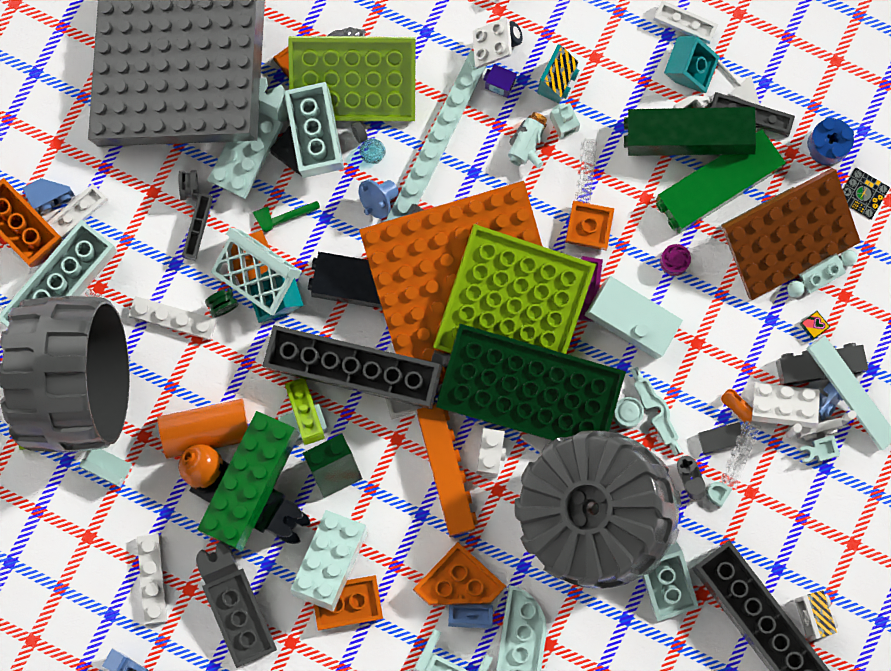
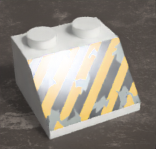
(816, 615)

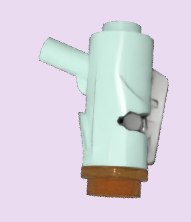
(526, 139)

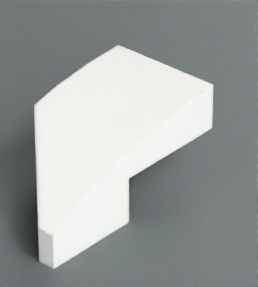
(693, 101)

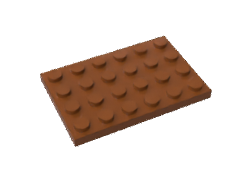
(791, 233)

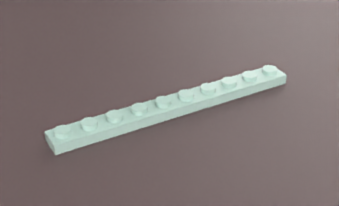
(438, 138)

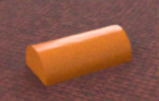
(24, 228)
(208, 425)

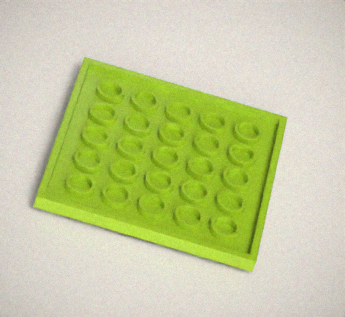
(515, 291)

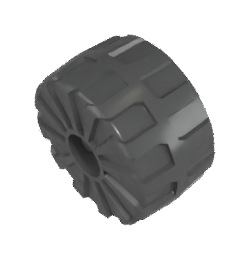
(65, 374)
(634, 516)

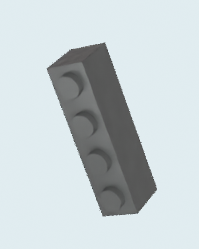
(804, 369)

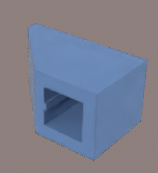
(47, 194)

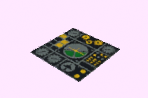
(864, 193)

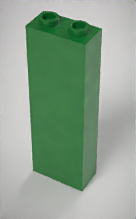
(718, 184)

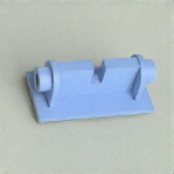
(828, 404)

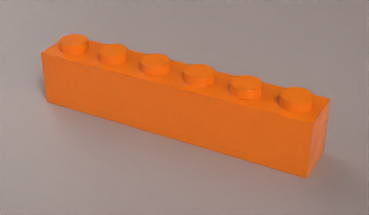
(445, 470)

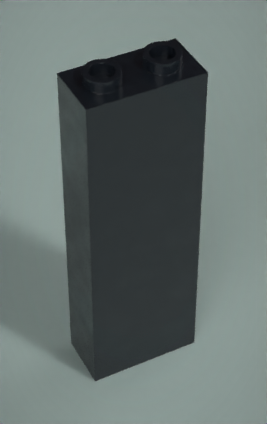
(343, 280)

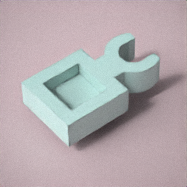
(822, 448)

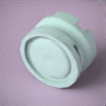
(628, 412)

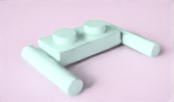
(431, 662)

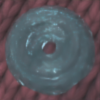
(372, 157)

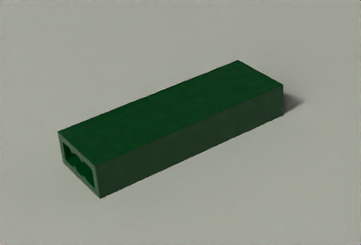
(690, 131)

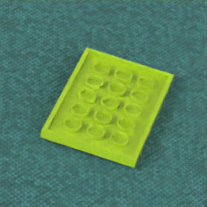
(364, 74)

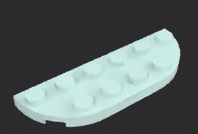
(522, 633)

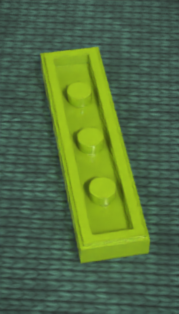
(304, 411)

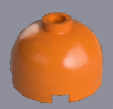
(200, 465)

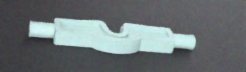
(661, 421)

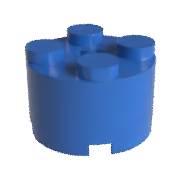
(835, 131)

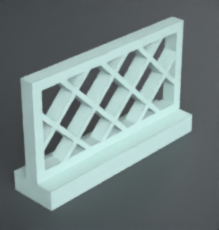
(266, 257)

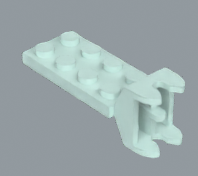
(243, 160)

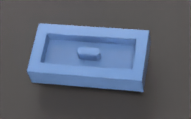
(471, 616)

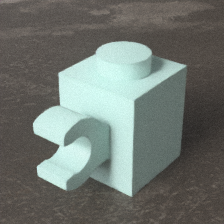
(564, 120)

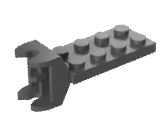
(234, 606)

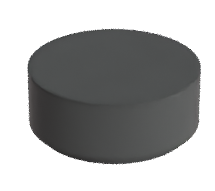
(359, 132)

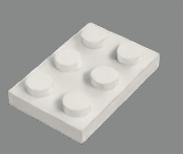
(785, 405)

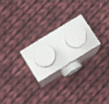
(491, 452)

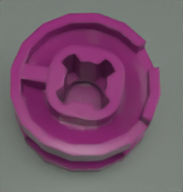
(675, 260)

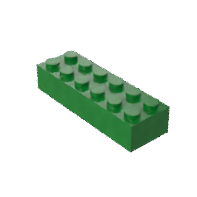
(248, 481)

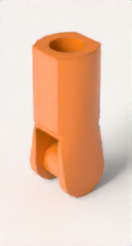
(737, 404)

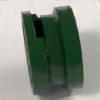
(221, 303)

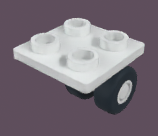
(495, 41)

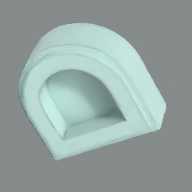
(718, 493)

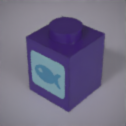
(499, 80)

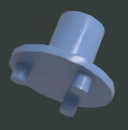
(377, 197)

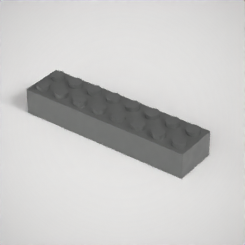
(352, 367)
(756, 612)

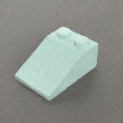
(671, 586)

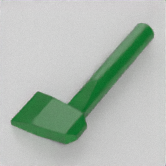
(267, 223)

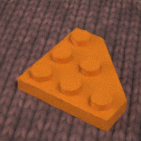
(459, 581)

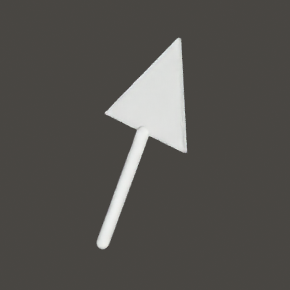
(744, 90)

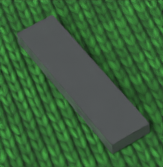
(766, 118)

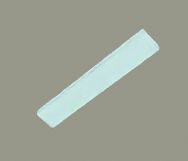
(851, 391)

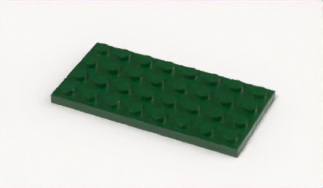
(527, 386)

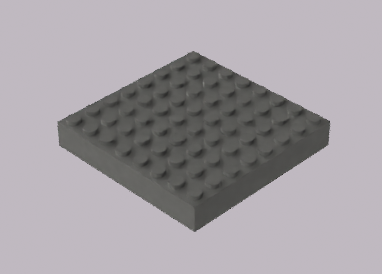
(176, 72)

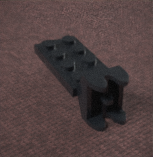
(277, 516)

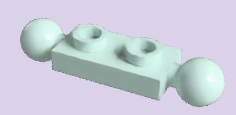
(822, 273)

